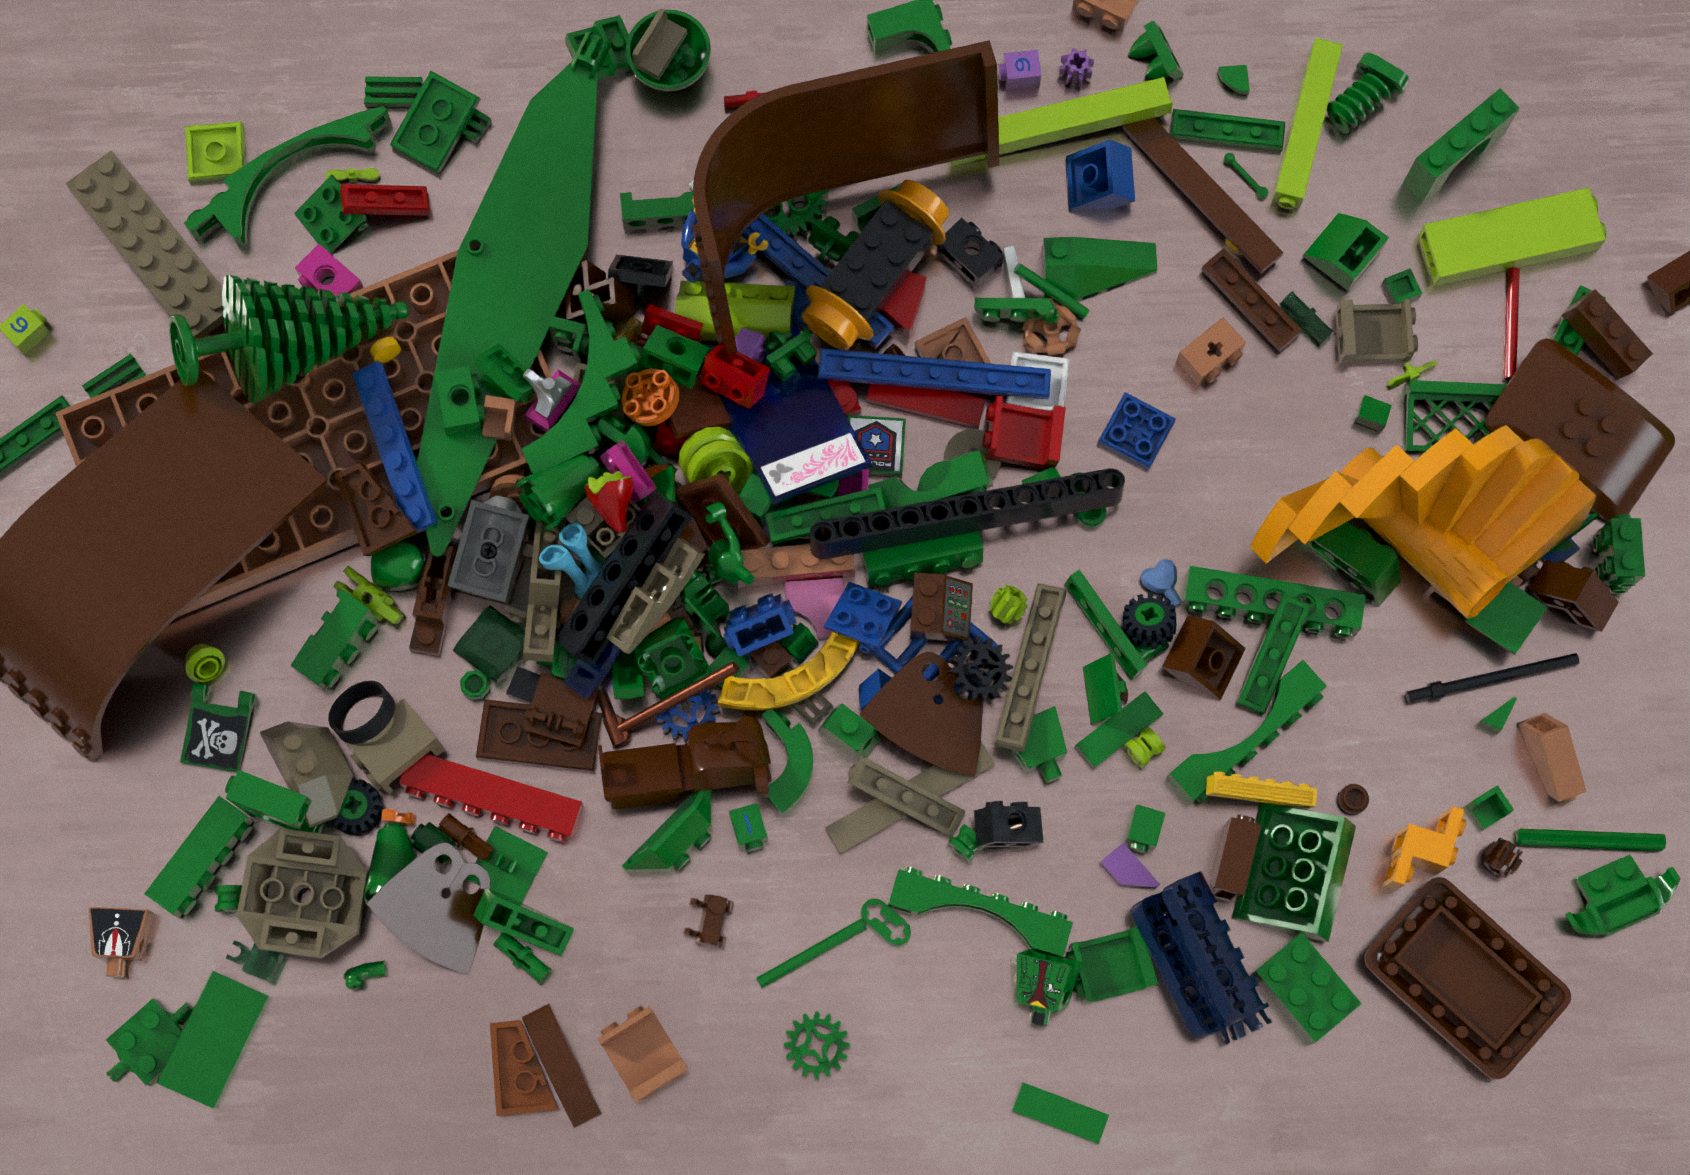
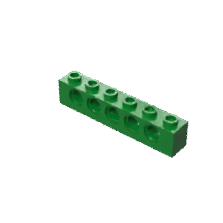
(1347, 604)

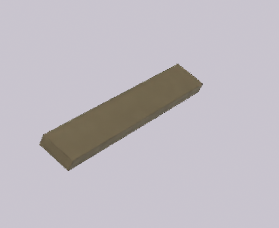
(1030, 667)
(878, 815)

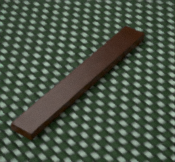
(1204, 193)

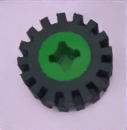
(1156, 630)
(362, 812)

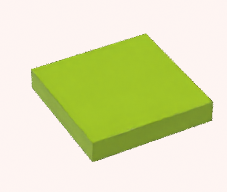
(214, 150)

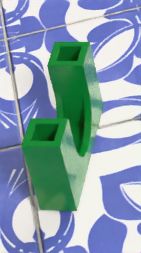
(909, 22)
(1478, 128)
(269, 802)

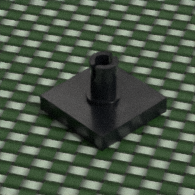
(640, 274)

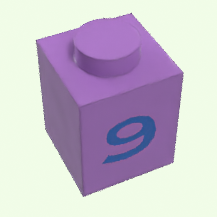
(1020, 70)

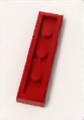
(933, 403)

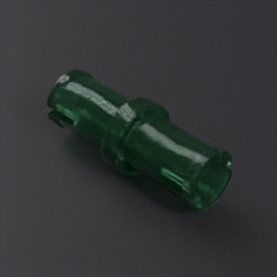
(1306, 317)

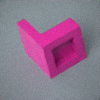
(854, 483)

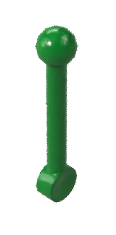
(1262, 192)

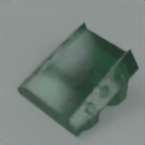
(492, 644)

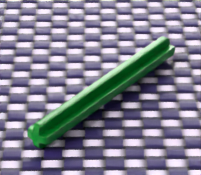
(1591, 839)

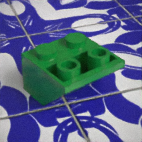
(1346, 248)

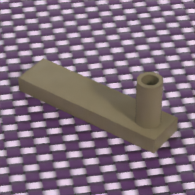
(905, 796)

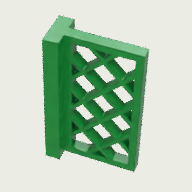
(1446, 391)

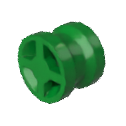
(965, 843)
(227, 898)

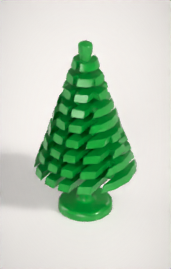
(279, 332)

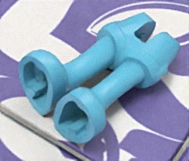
(559, 558)

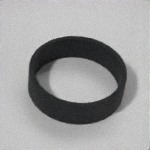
(373, 726)

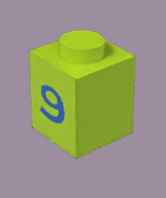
(25, 328)

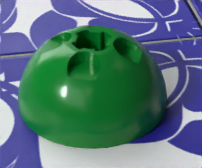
(689, 59)

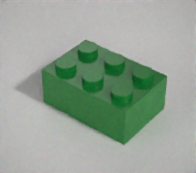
(1306, 988)

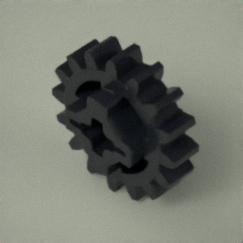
(979, 680)

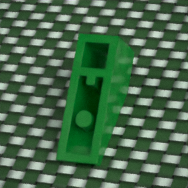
(522, 922)

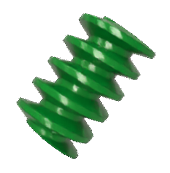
(1356, 100)

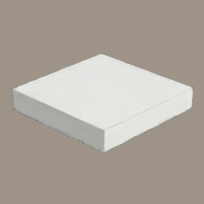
(1058, 381)

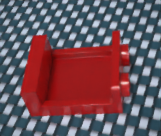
(1023, 434)

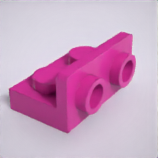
(622, 459)

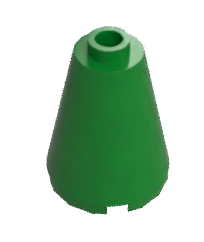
(557, 489)
(390, 856)

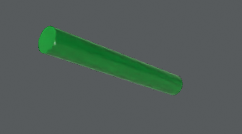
(1051, 290)

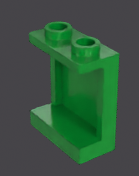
(1112, 966)

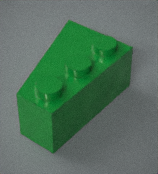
(1360, 557)
(335, 641)

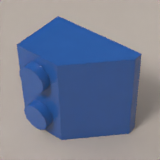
(1100, 177)

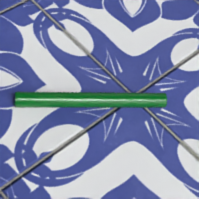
(811, 953)

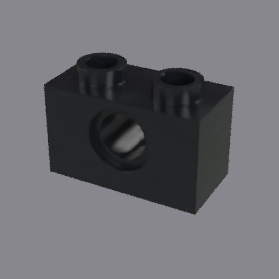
(974, 267)
(993, 826)

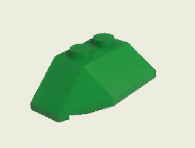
(675, 838)

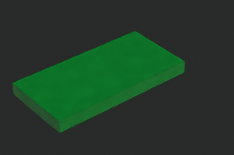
(212, 1039)

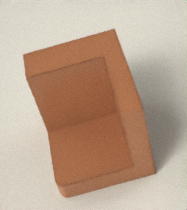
(499, 417)

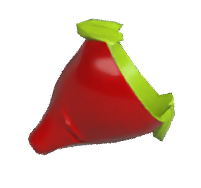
(611, 498)

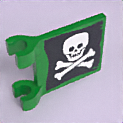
(216, 732)

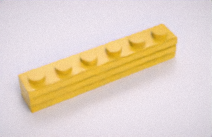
(1261, 791)

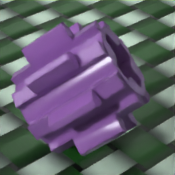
(1077, 59)

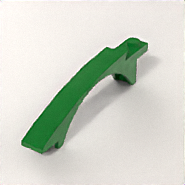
(232, 206)

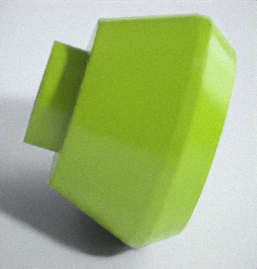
(203, 663)

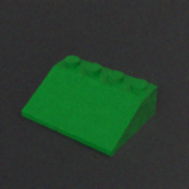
(1297, 871)

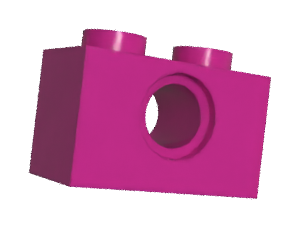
(321, 264)

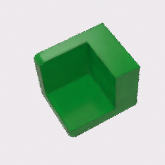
(1489, 808)

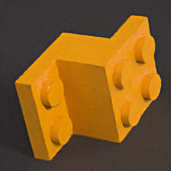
(1424, 849)

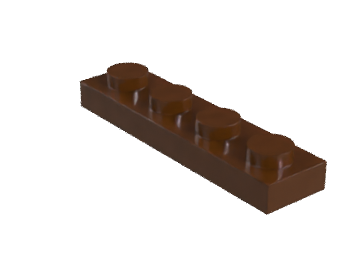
(1251, 299)

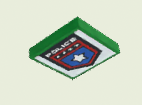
(882, 442)

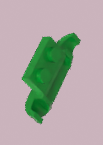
(1620, 897)

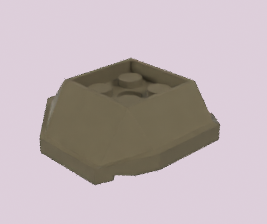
(278, 873)

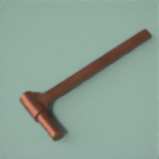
(619, 728)

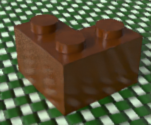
(614, 295)
(1576, 592)

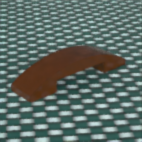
(561, 1065)

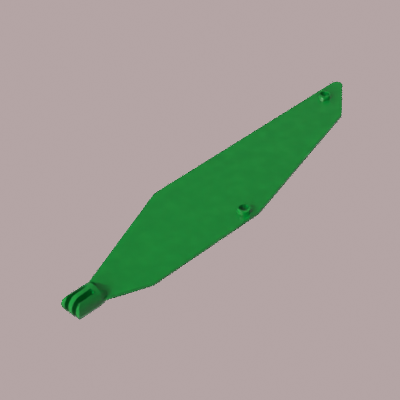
(508, 290)

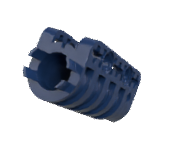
(1200, 958)

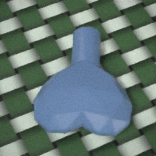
(1162, 580)

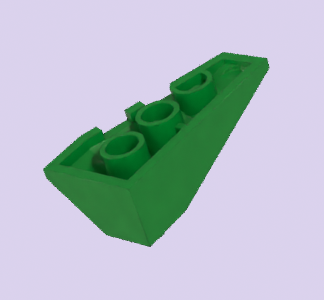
(1093, 265)

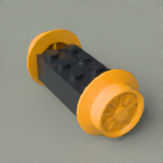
(876, 265)

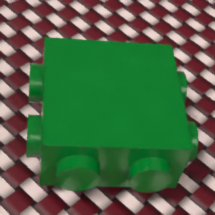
(1620, 553)

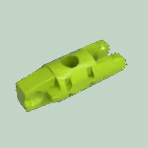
(381, 602)

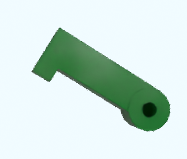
(655, 211)

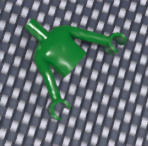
(725, 557)

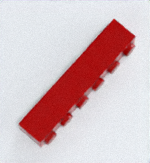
(493, 795)

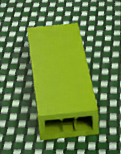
(1512, 236)

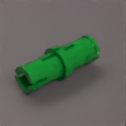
(522, 957)

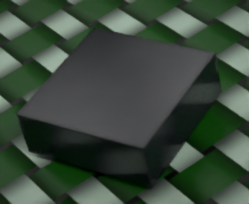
(523, 685)

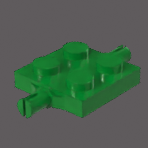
(147, 1041)

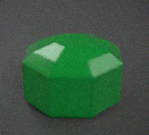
(474, 685)

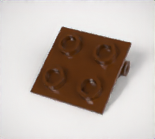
(558, 711)

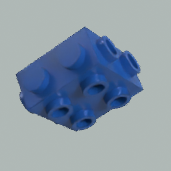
(759, 624)

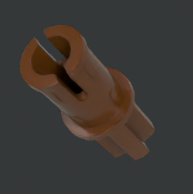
(465, 837)

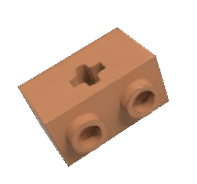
(1219, 338)

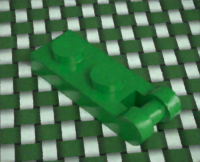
(1016, 309)

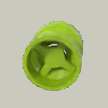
(1144, 747)

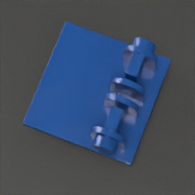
(863, 615)

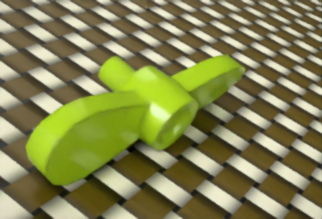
(354, 175)
(1411, 373)

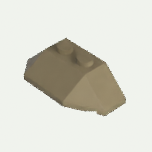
(310, 767)

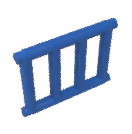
(916, 645)

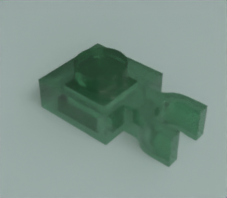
(258, 962)

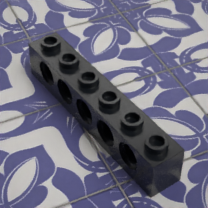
(628, 566)

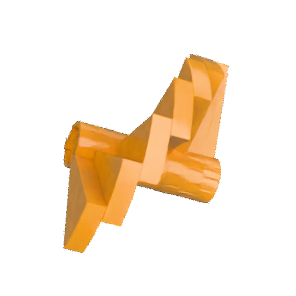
(1455, 514)

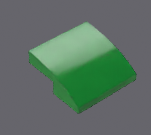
(616, 58)

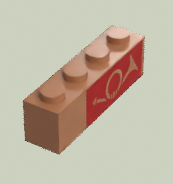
(793, 564)

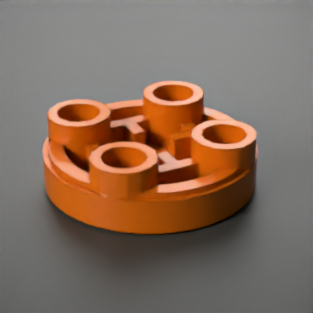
(649, 397)

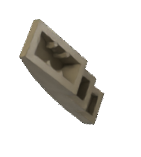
(656, 596)

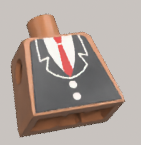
(119, 936)

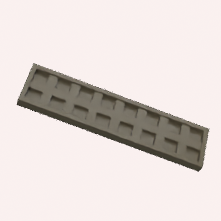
(149, 243)

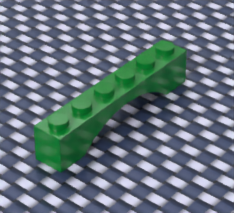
(1294, 691)
(920, 894)

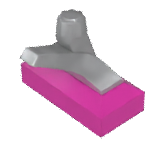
(552, 399)

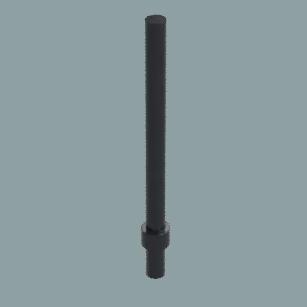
(1438, 690)

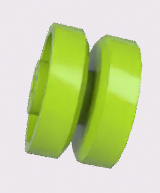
(713, 453)

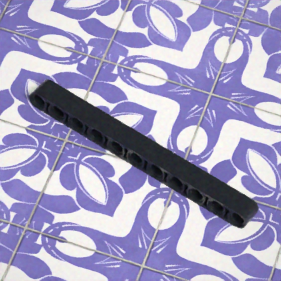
(954, 522)

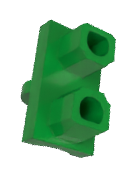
(830, 241)
(785, 350)

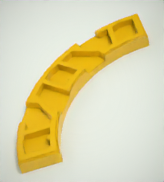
(792, 685)

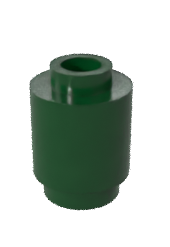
(428, 836)

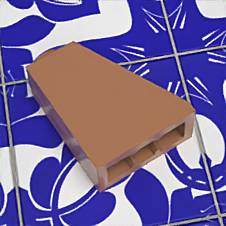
(1553, 756)

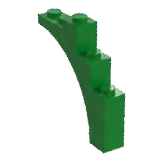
(595, 397)

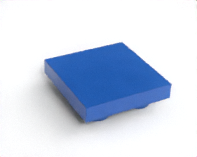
(1136, 431)

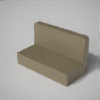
(658, 45)

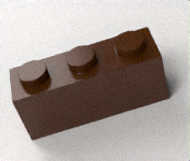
(1607, 334)

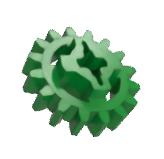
(829, 1039)

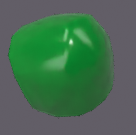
(397, 567)

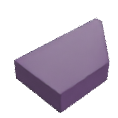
(1127, 869)

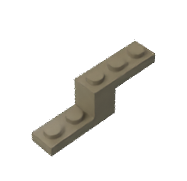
(542, 598)

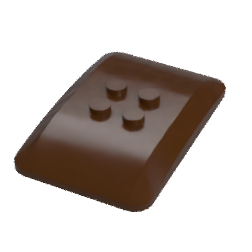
(1586, 422)
(1467, 978)

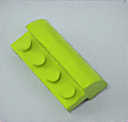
(750, 306)

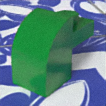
(635, 437)

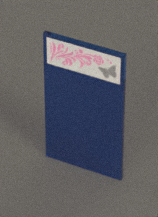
(797, 433)

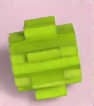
(1008, 604)

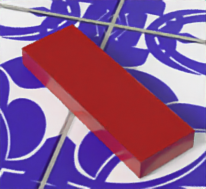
(384, 199)

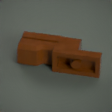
(432, 603)

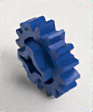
(675, 714)

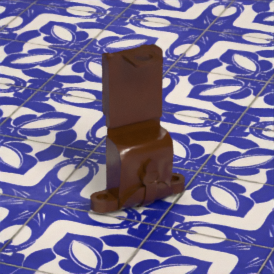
(712, 759)

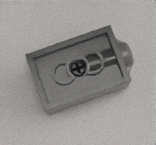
(491, 549)

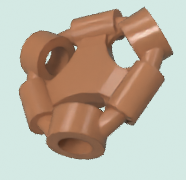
(1051, 333)

